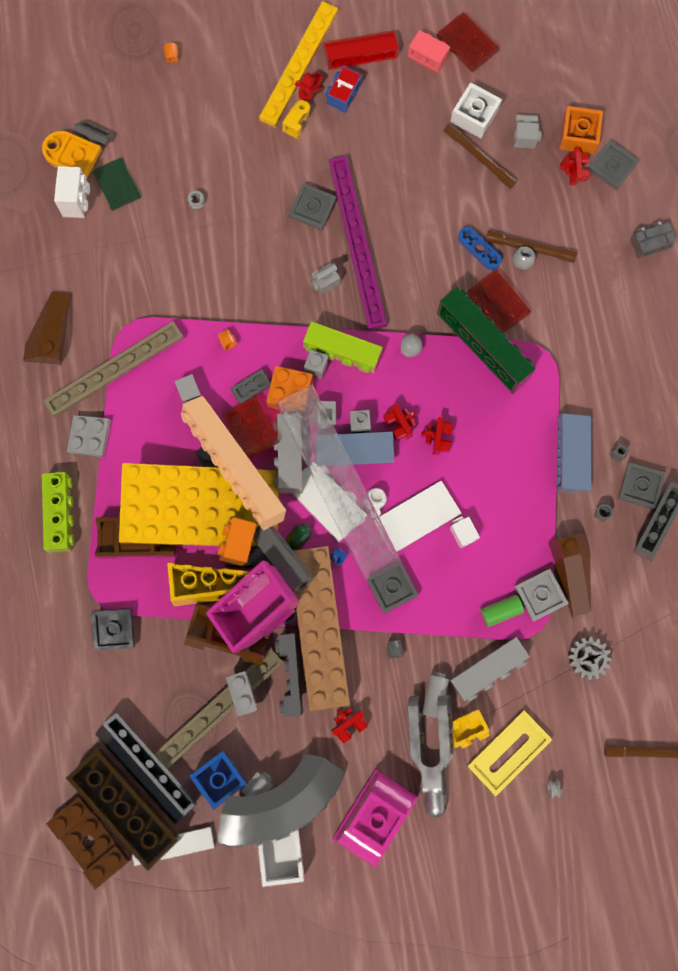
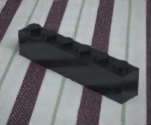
(145, 768)

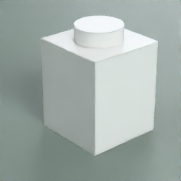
(464, 531)

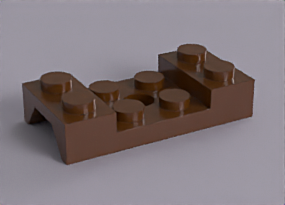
(109, 546)
(204, 633)
(73, 826)

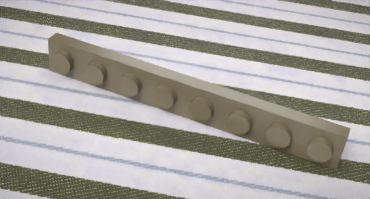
(113, 369)
(213, 713)

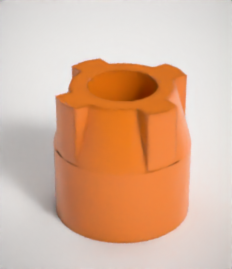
(171, 52)
(227, 340)

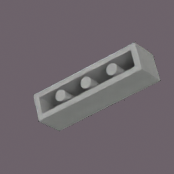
(288, 460)
(489, 669)

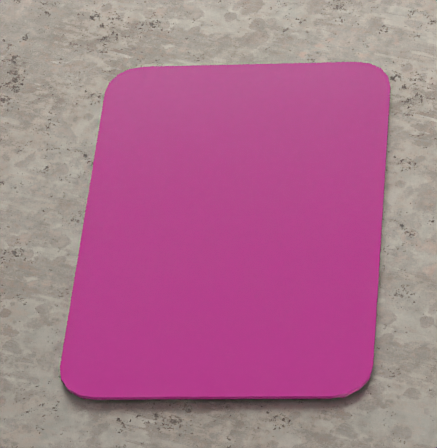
(496, 468)

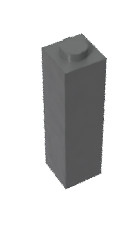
(283, 558)

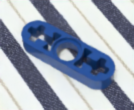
(479, 241)

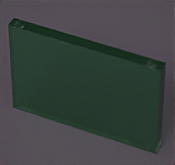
(116, 184)

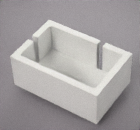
(280, 861)

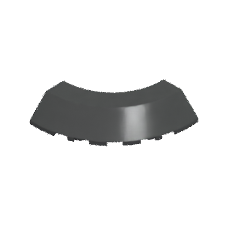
(282, 809)

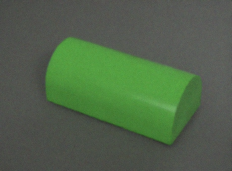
(502, 611)

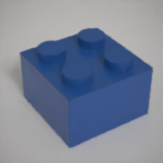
(218, 779)

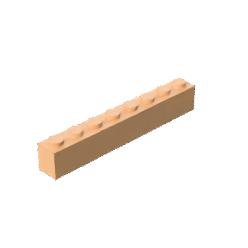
(233, 463)

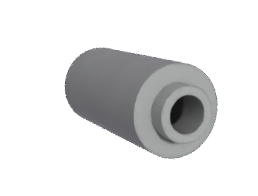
(436, 687)

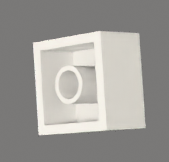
(476, 110)
(71, 192)

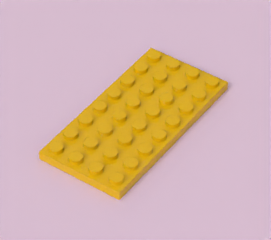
(180, 504)

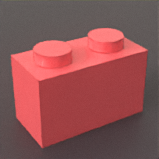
(428, 51)

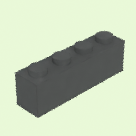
(659, 524)

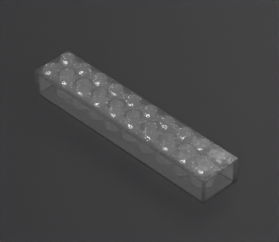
(338, 482)

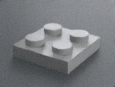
(89, 436)
(541, 595)

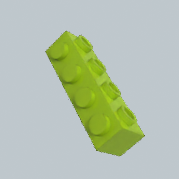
(342, 347)
(56, 512)

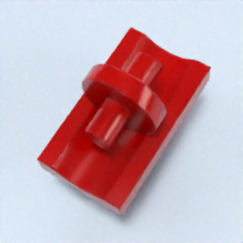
(309, 85)
(573, 166)
(404, 429)
(439, 445)
(357, 720)

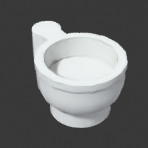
(377, 498)

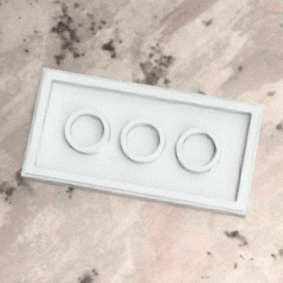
(314, 503)
(419, 516)

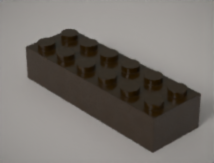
(123, 808)

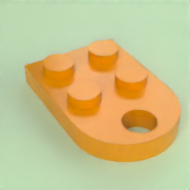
(71, 151)

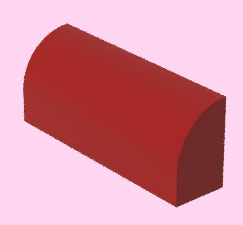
(361, 50)

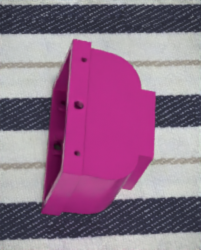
(253, 607)
(375, 818)

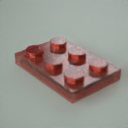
(468, 42)
(499, 301)
(250, 427)

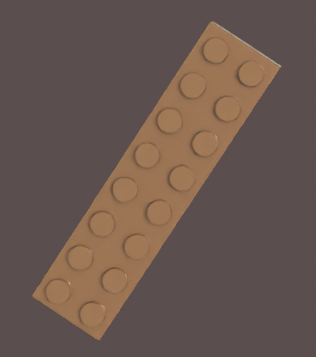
(321, 634)

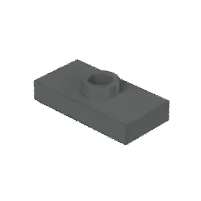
(94, 132)
(251, 386)

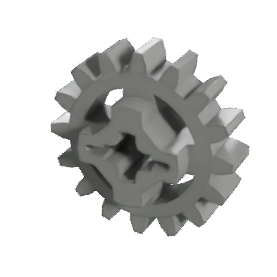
(591, 665)

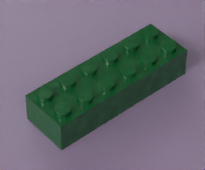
(485, 339)

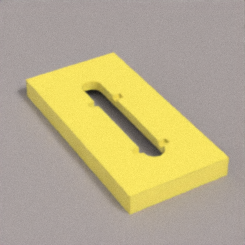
(518, 761)

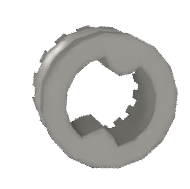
(196, 205)
(553, 789)

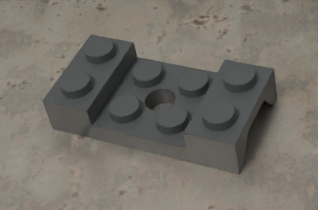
(287, 648)

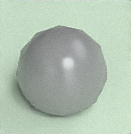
(523, 258)
(411, 345)

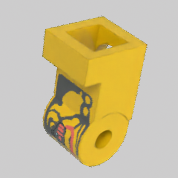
(298, 114)

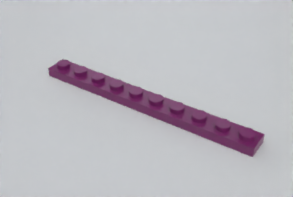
(357, 243)

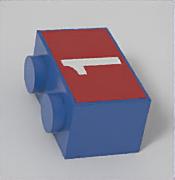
(343, 89)

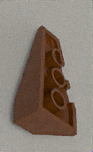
(48, 334)
(573, 567)

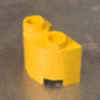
(468, 728)

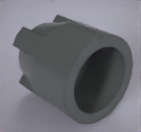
(616, 456)
(608, 512)
(394, 649)

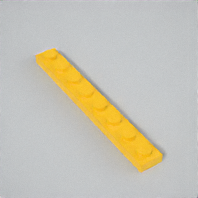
(298, 64)

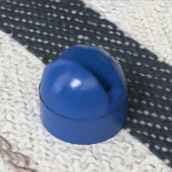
(338, 556)

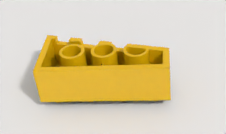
(200, 584)

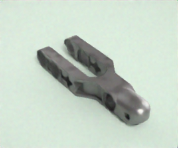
(432, 777)

